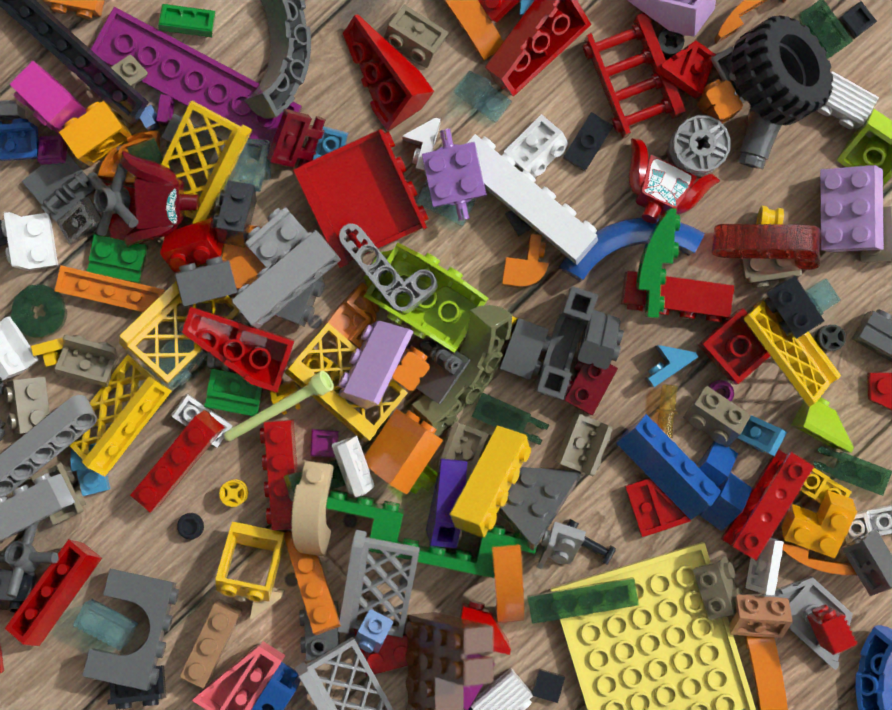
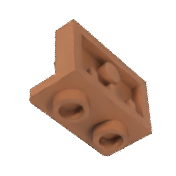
(761, 616)

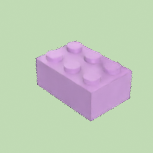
(852, 209)

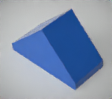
(717, 462)
(728, 503)

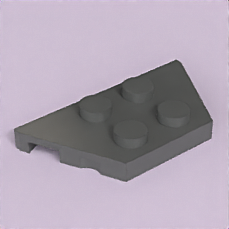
(537, 500)

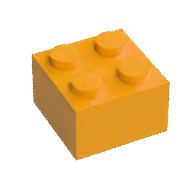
(95, 133)

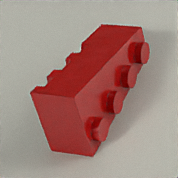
(536, 41)

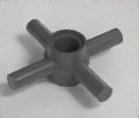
(112, 200)
(24, 559)

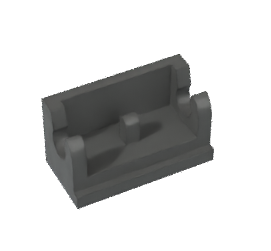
(871, 562)

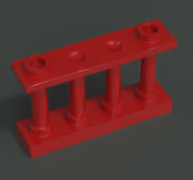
(652, 55)
(767, 503)

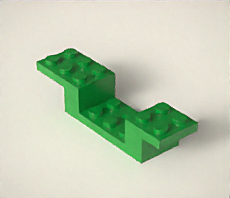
(387, 528)

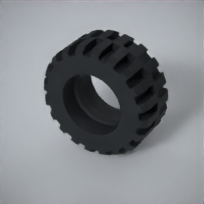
(782, 70)

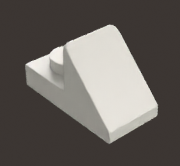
(424, 136)

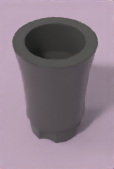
(757, 141)

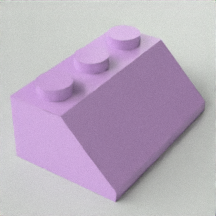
(374, 363)

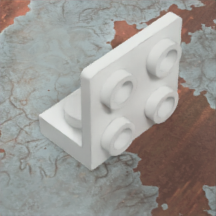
(29, 241)

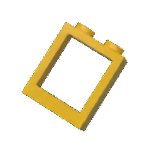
(254, 537)

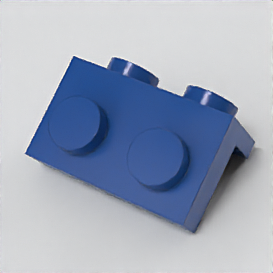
(18, 140)

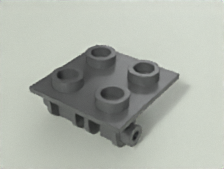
(58, 186)
(443, 370)

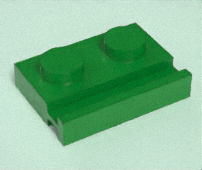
(115, 260)
(232, 393)

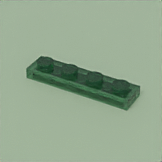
(582, 600)

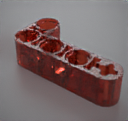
(769, 242)

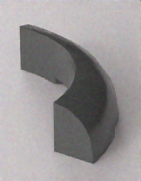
(288, 57)

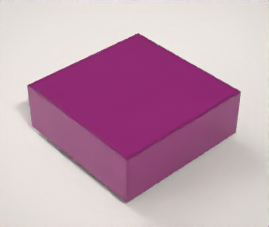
(165, 110)
(52, 150)
(322, 442)

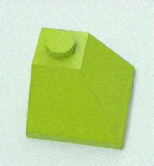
(871, 145)
(823, 424)

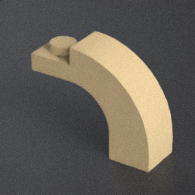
(309, 509)

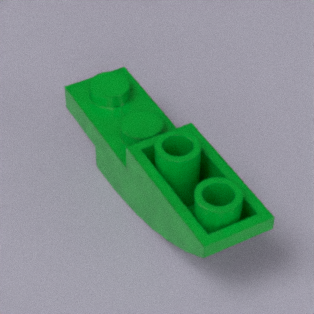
(658, 249)

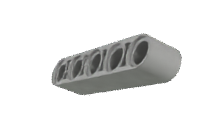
(44, 442)

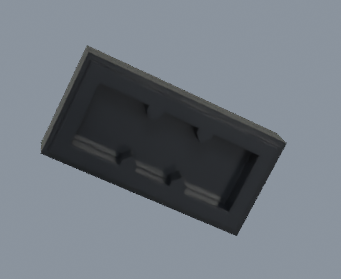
(588, 141)

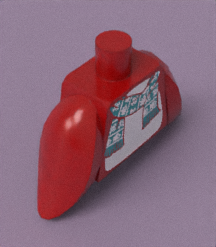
(663, 184)

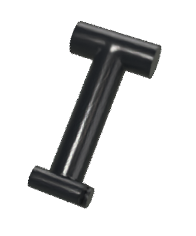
(605, 553)

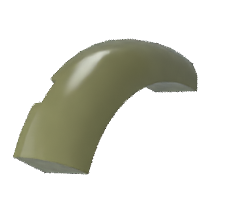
(483, 345)

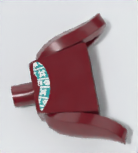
(158, 199)

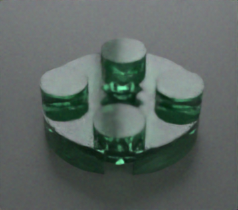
(23, 312)

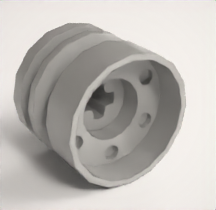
(683, 144)

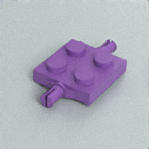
(454, 174)

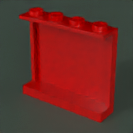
(363, 188)

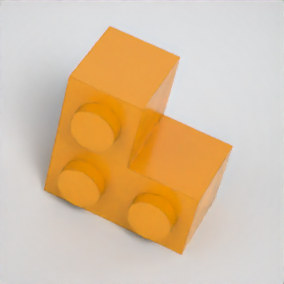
(820, 530)

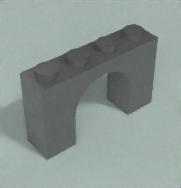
(573, 316)
(138, 668)

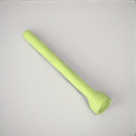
(319, 384)

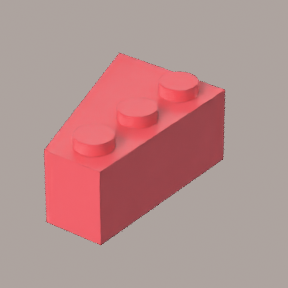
(242, 682)

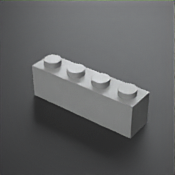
(285, 279)
(33, 504)

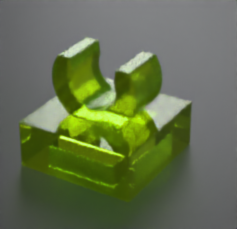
(425, 480)

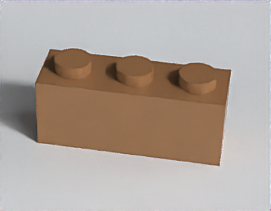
(211, 643)

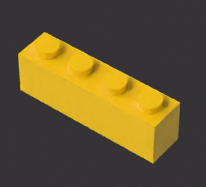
(491, 481)

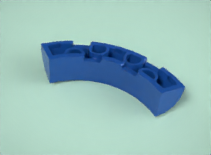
(626, 234)
(875, 671)

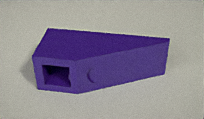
(447, 490)

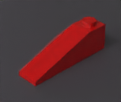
(392, 80)
(249, 351)

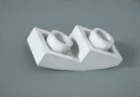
(190, 407)
(869, 520)

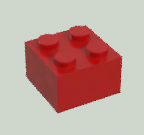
(734, 348)

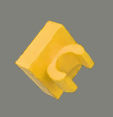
(48, 350)
(284, 391)

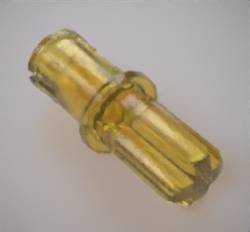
(667, 408)

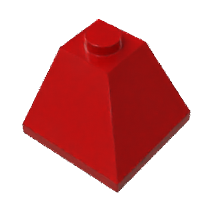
(476, 612)

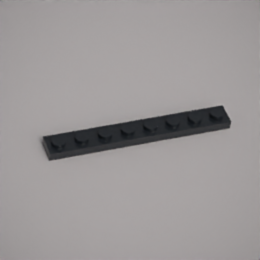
(77, 57)

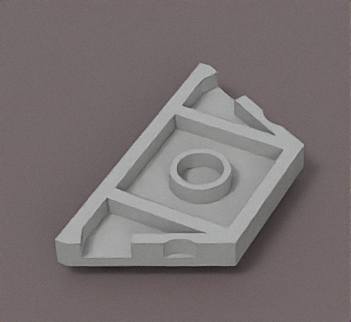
(803, 598)

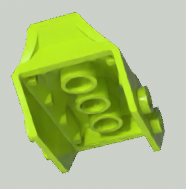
(443, 314)

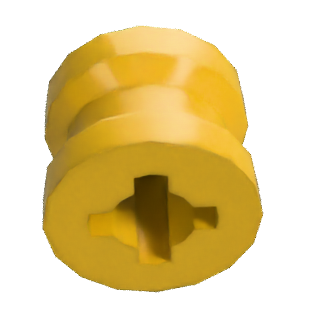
(770, 216)
(229, 495)

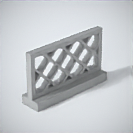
(356, 577)
(321, 696)

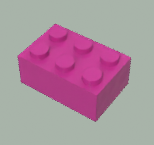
(46, 97)

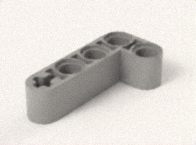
(382, 266)

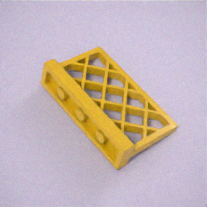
(222, 168)
(152, 317)
(803, 354)
(332, 401)
(126, 422)

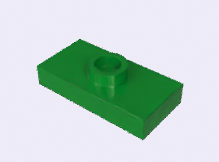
(186, 20)

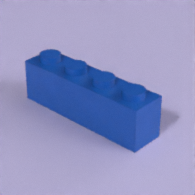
(668, 467)

